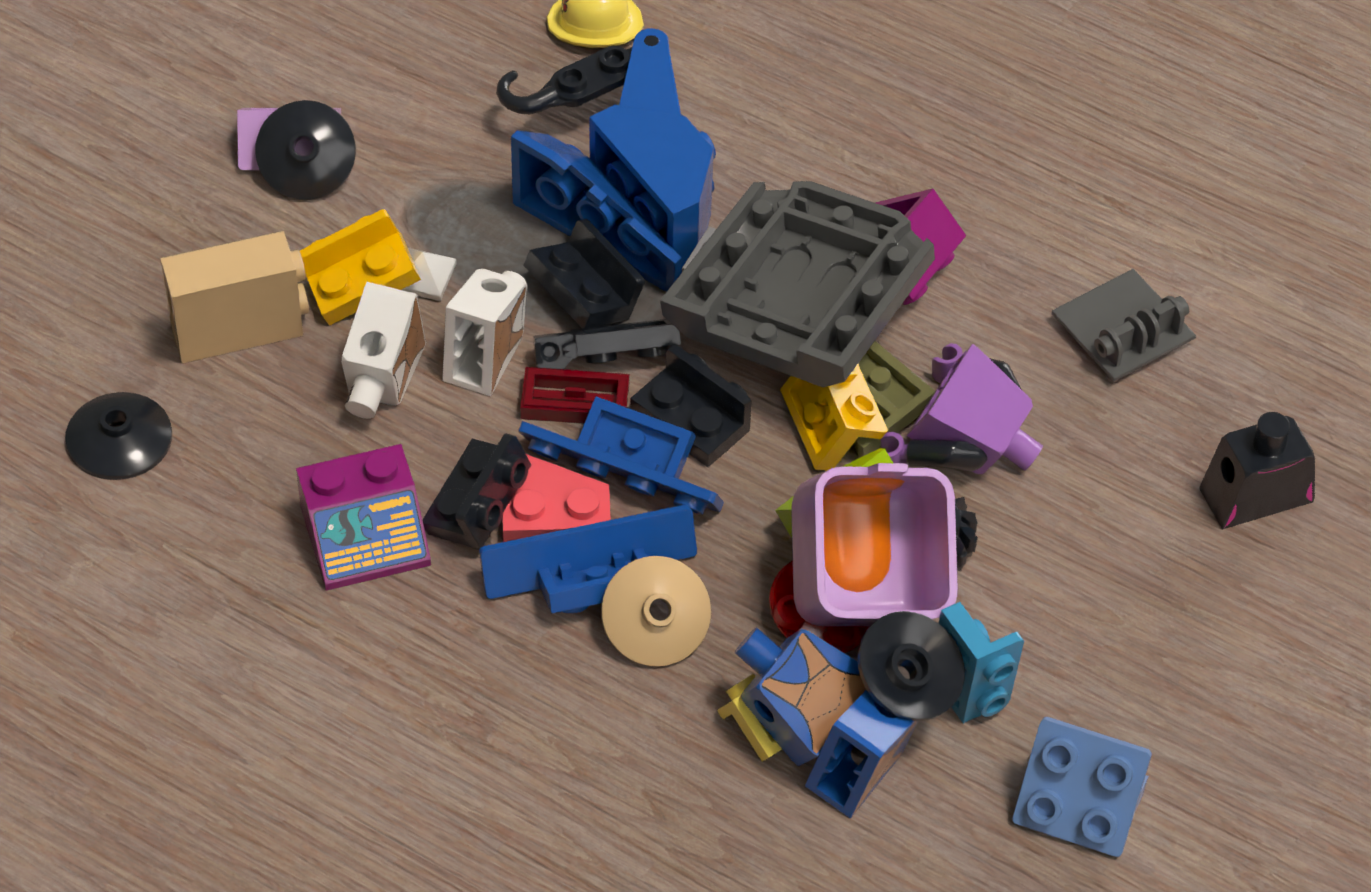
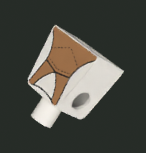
(485, 308)
(382, 348)

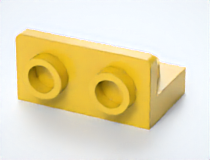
(349, 258)
(833, 416)

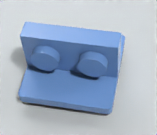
(1082, 786)

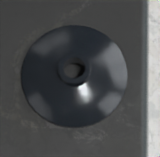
(309, 175)
(120, 450)
(925, 652)

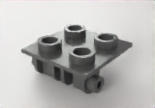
(1125, 324)

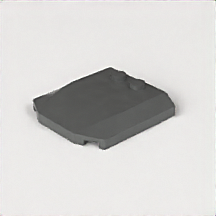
(799, 280)

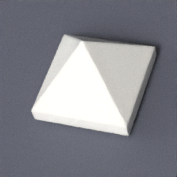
(434, 274)

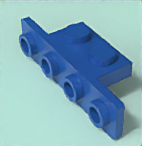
(631, 446)
(580, 561)

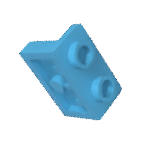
(987, 665)

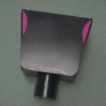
(1260, 471)

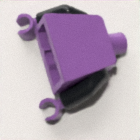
(969, 417)

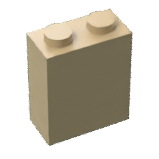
(235, 296)

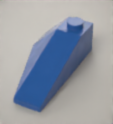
(567, 186)

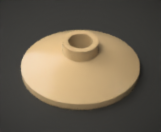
(628, 616)

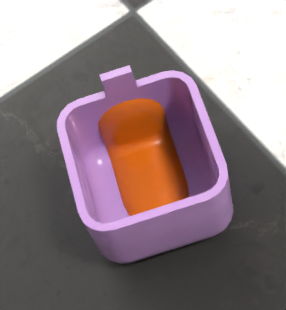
(873, 544)

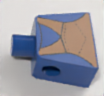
(798, 689)
(876, 734)

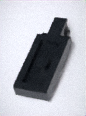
(603, 343)

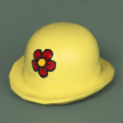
(595, 22)

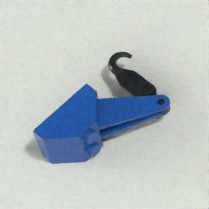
(641, 142)

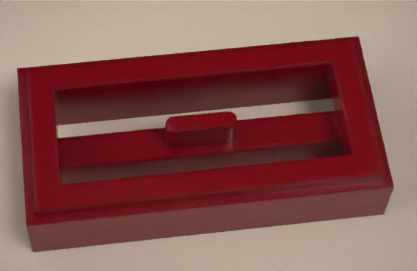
(574, 402)

